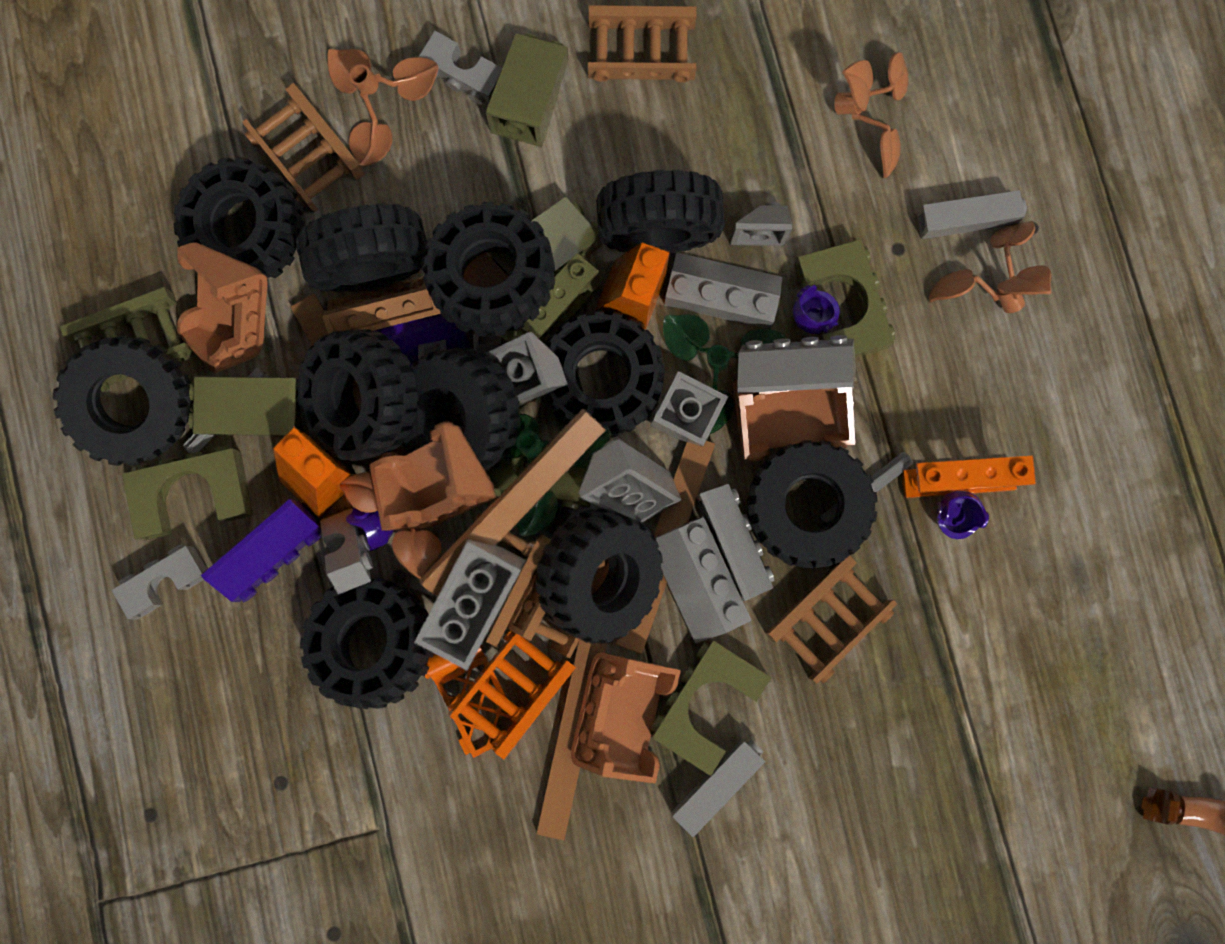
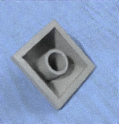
(764, 226)
(689, 410)

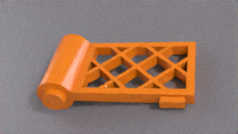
(442, 672)

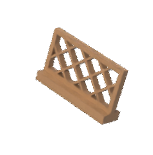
(380, 307)

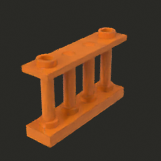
(968, 475)
(521, 717)

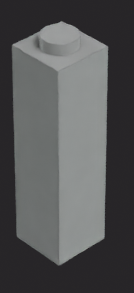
(971, 214)
(718, 788)

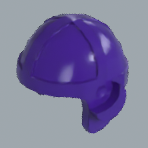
(815, 310)
(961, 514)
(372, 527)

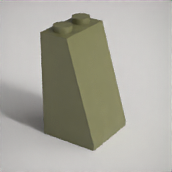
(527, 89)
(567, 235)
(244, 406)

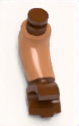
(1169, 808)

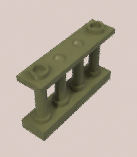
(570, 293)
(132, 313)

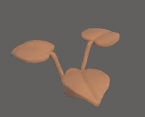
(352, 71)
(860, 82)
(1009, 293)
(413, 548)

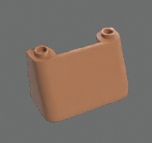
(229, 309)
(791, 417)
(430, 482)
(618, 716)

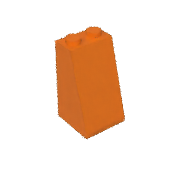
(635, 283)
(309, 472)

